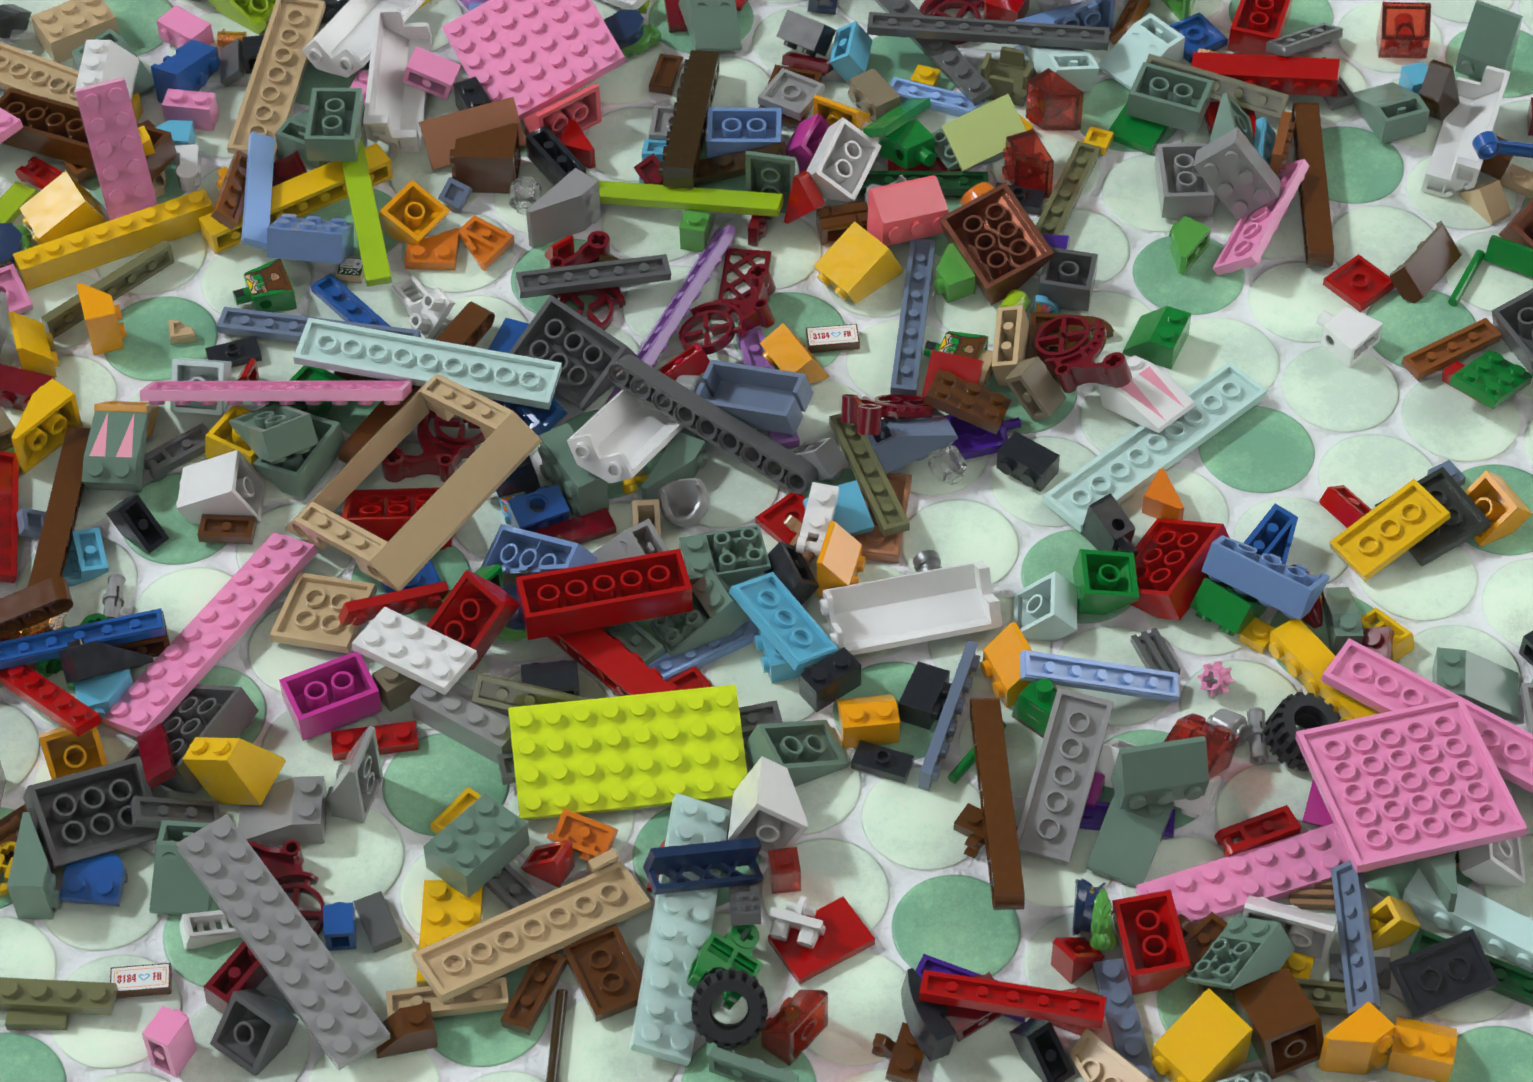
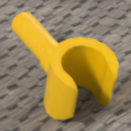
(630, 485)

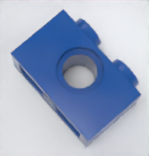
(546, 498)

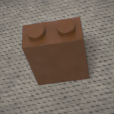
(488, 159)
(1283, 1022)

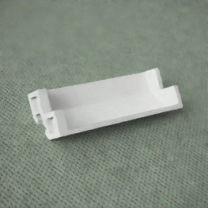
(346, 39)
(390, 104)
(1454, 160)
(621, 438)
(911, 608)

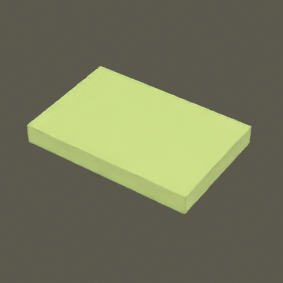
(983, 131)

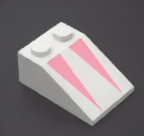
(1149, 397)

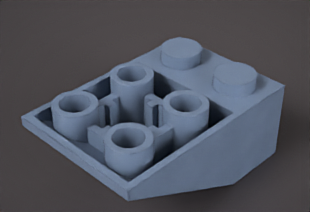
(910, 440)

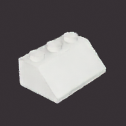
(106, 62)
(843, 161)
(1308, 931)

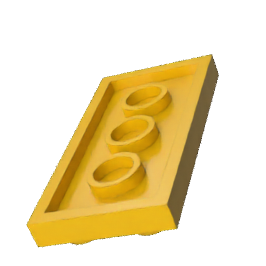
(1389, 530)
(445, 914)

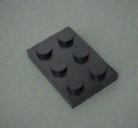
(1443, 974)

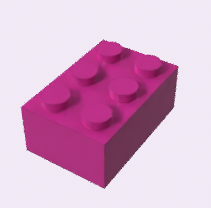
(330, 695)

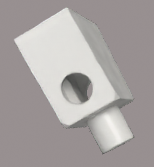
(1349, 334)

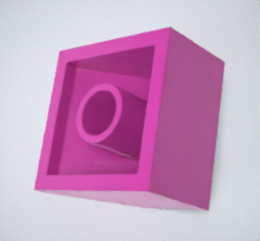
(807, 140)

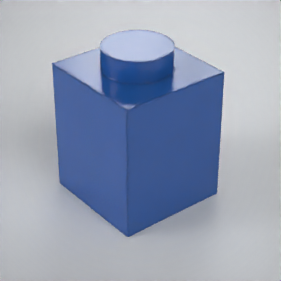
(339, 926)

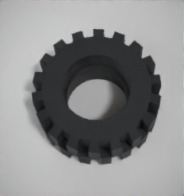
(1281, 725)
(735, 1033)

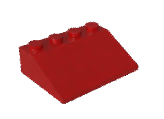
(386, 510)
(1172, 564)

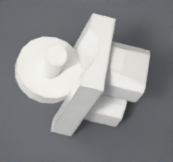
(434, 314)
(809, 927)

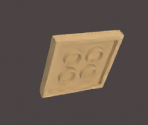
(313, 609)

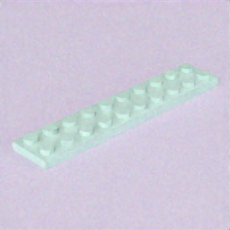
(418, 359)
(1141, 453)
(677, 932)

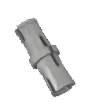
(114, 598)
(1256, 736)

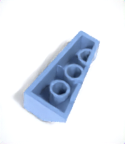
(1085, 13)
(533, 552)
(1264, 577)

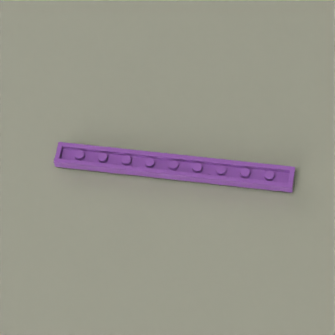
(683, 298)

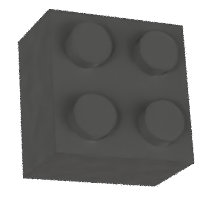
(1069, 278)

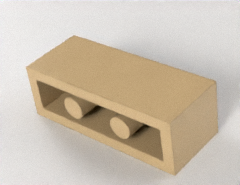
(1009, 341)

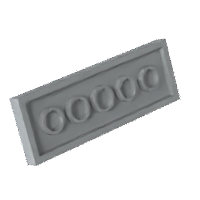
(1063, 776)

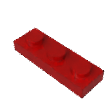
(390, 739)

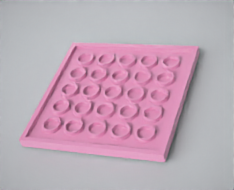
(533, 49)
(1410, 784)

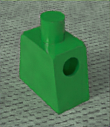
(909, 145)

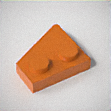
(485, 241)
(434, 252)

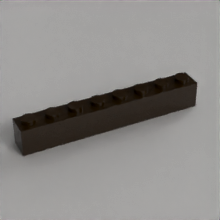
(689, 122)

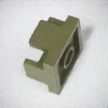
(1008, 74)

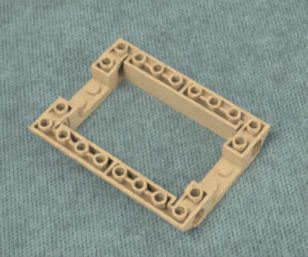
(410, 549)

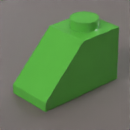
(695, 230)
(1188, 242)
(954, 276)

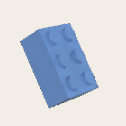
(742, 129)
(310, 239)

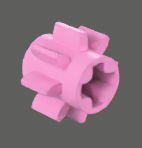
(1214, 685)

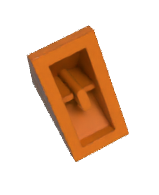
(1162, 499)

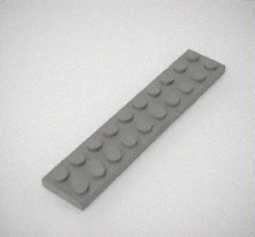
(283, 942)

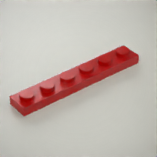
(50, 699)
(1012, 999)

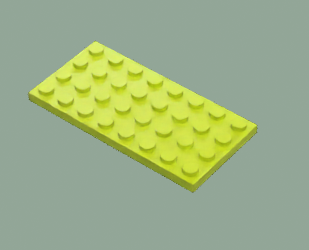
(627, 751)

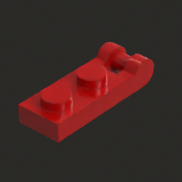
(37, 173)
(1258, 831)

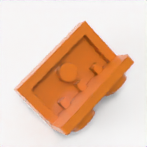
(586, 835)

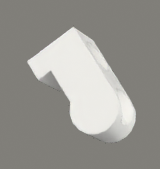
(188, 167)

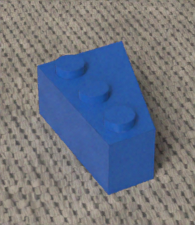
(186, 69)
(1274, 533)

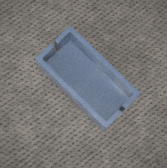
(757, 395)

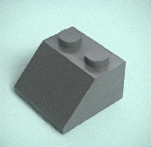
(253, 1030)

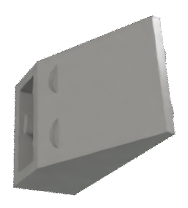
(632, 542)

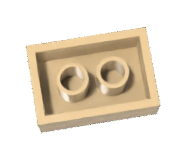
(70, 26)

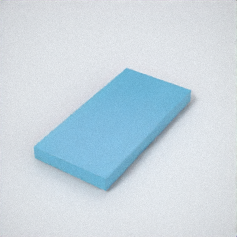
(783, 621)

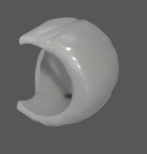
(683, 501)

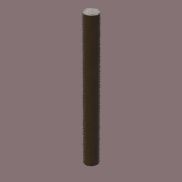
(557, 1035)

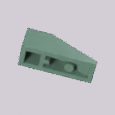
(679, 461)
(1341, 617)
(1441, 875)

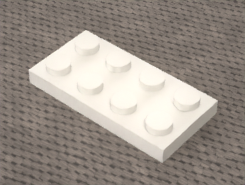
(414, 650)

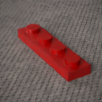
(401, 601)

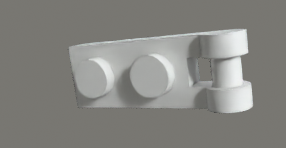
(818, 514)

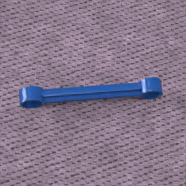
(1497, 146)

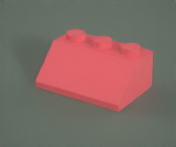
(581, 105)
(906, 210)

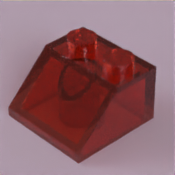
(1403, 30)
(1054, 102)
(1028, 162)
(1219, 740)
(796, 1025)

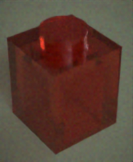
(784, 870)

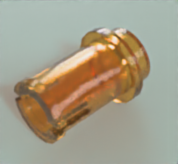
(225, 37)

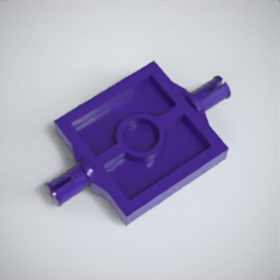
(979, 442)

